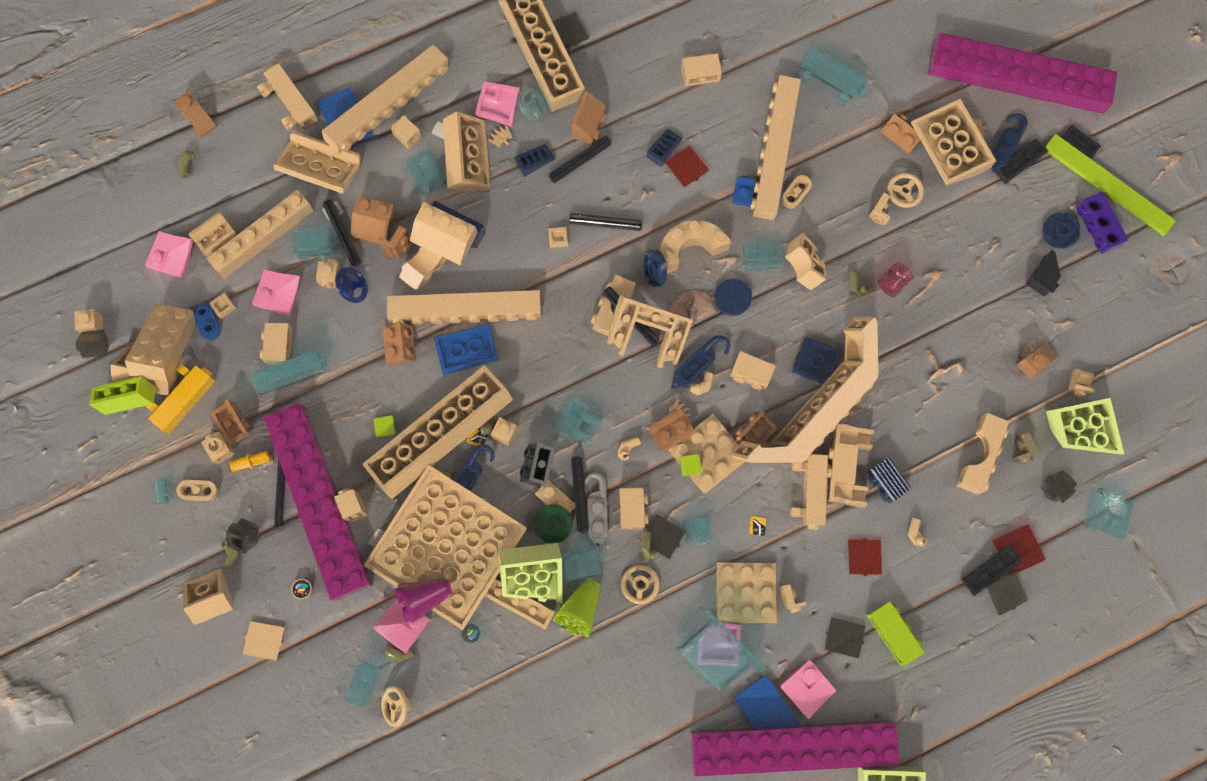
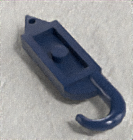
(1008, 142)
(698, 362)
(472, 469)

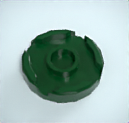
(553, 523)

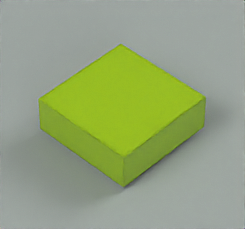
(384, 426)
(690, 465)

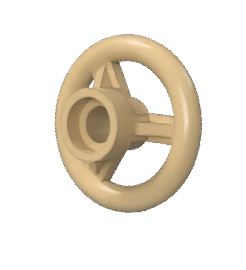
(900, 195)
(653, 578)
(397, 706)

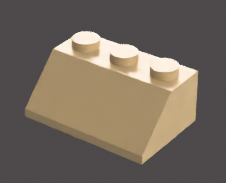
(442, 233)
(119, 372)

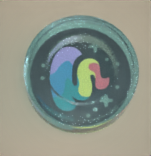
(471, 633)

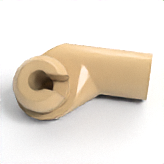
(703, 387)
(626, 446)
(914, 534)

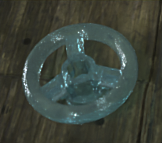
(530, 107)

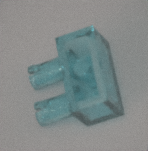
(571, 418)

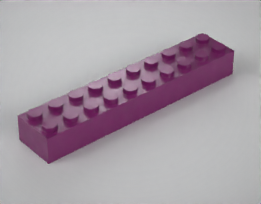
(1022, 73)
(315, 501)
(794, 748)

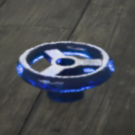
(347, 287)

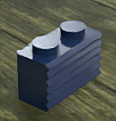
(888, 480)

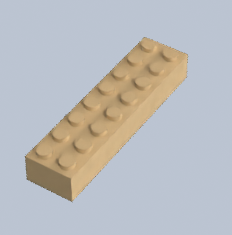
(544, 52)
(437, 431)

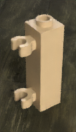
(290, 96)
(814, 491)

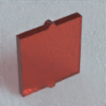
(687, 166)
(865, 557)

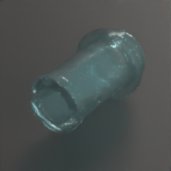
(161, 492)

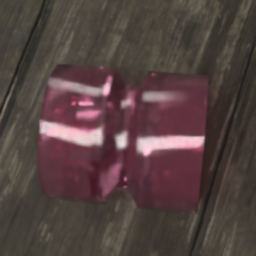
(893, 281)

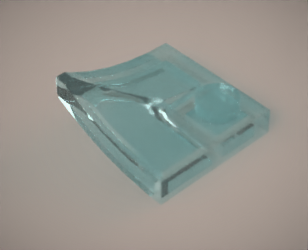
(1109, 513)

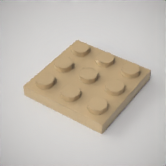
(714, 449)
(746, 593)

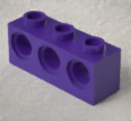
(1104, 214)

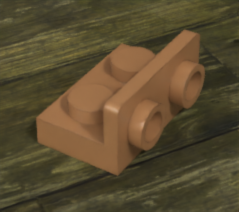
(671, 429)

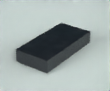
(1081, 141)

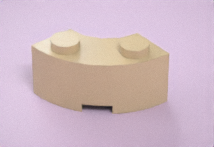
(807, 265)
(420, 268)

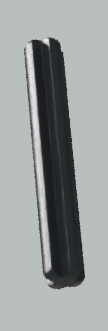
(579, 159)
(605, 222)
(341, 232)
(643, 329)
(579, 494)

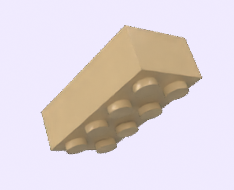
(161, 343)

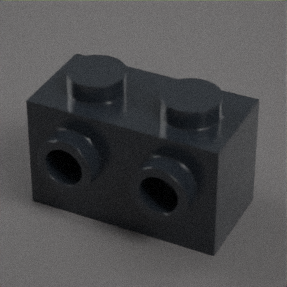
(536, 464)

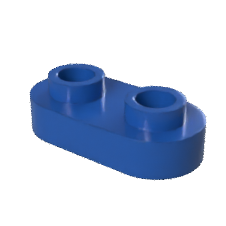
(207, 320)

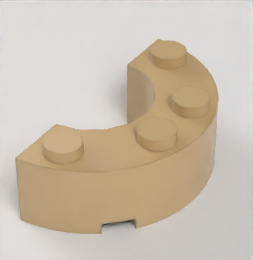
(689, 234)

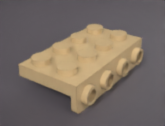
(318, 162)

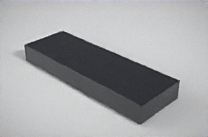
(1021, 161)
(991, 569)

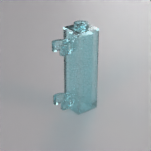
(833, 74)
(288, 372)

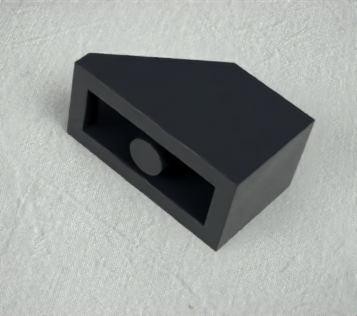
(1046, 275)

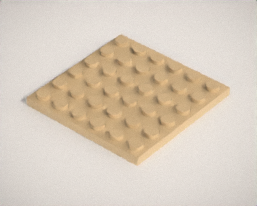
(446, 535)

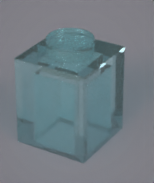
(697, 530)

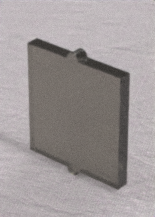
(570, 30)
(664, 536)
(1006, 592)
(845, 637)

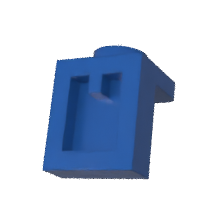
(743, 191)

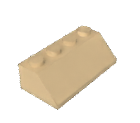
(466, 153)

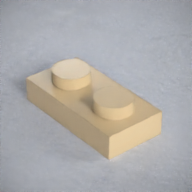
(552, 495)

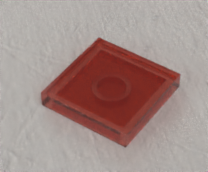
(1025, 546)

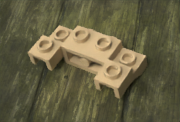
(843, 465)

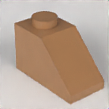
(195, 114)
(1037, 360)

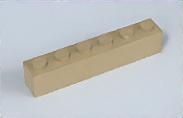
(260, 234)

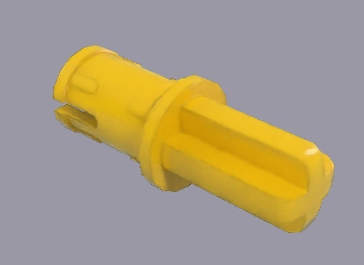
(249, 461)

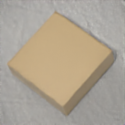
(558, 237)
(222, 305)

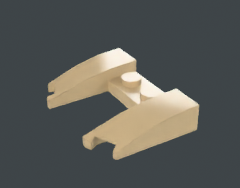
(674, 325)

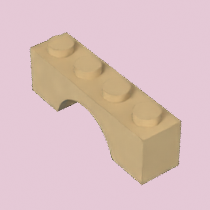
(991, 432)

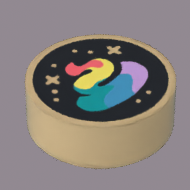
(302, 589)

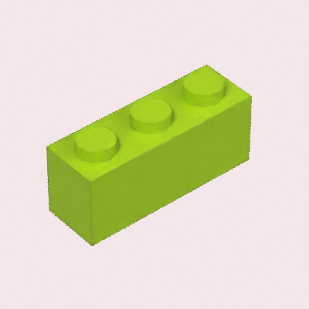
(122, 395)
(896, 633)

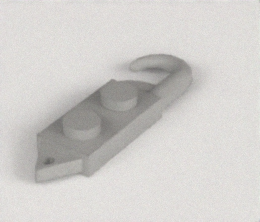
(597, 511)

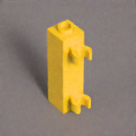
(181, 398)

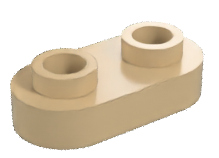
(795, 192)
(198, 490)

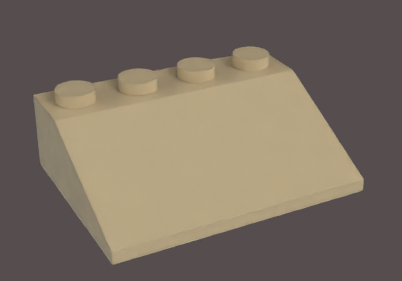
(954, 142)

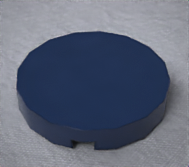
(1061, 230)
(655, 268)
(733, 297)

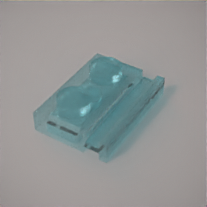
(425, 172)
(762, 256)

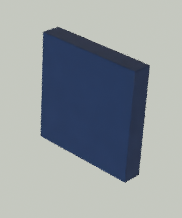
(816, 360)

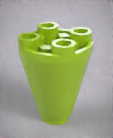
(580, 609)

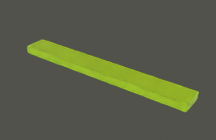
(1110, 185)

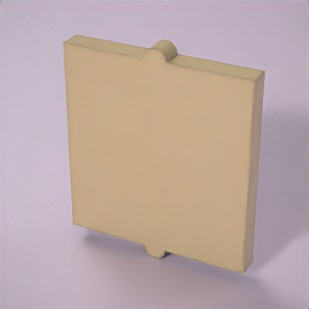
(263, 640)

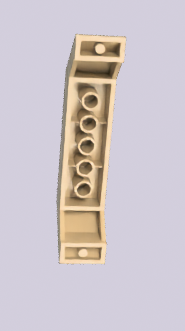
(827, 405)

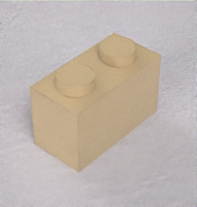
(701, 69)
(276, 343)
(752, 371)
(350, 505)
(632, 508)

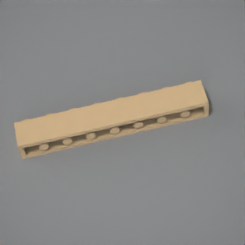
(385, 99)
(776, 147)
(464, 306)

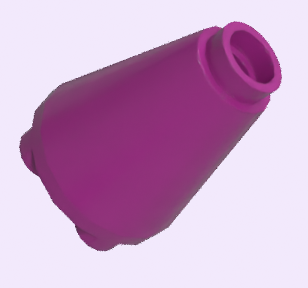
(421, 597)

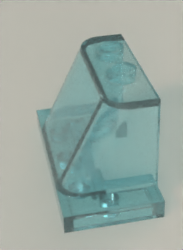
(716, 652)

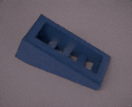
(656, 158)
(525, 170)

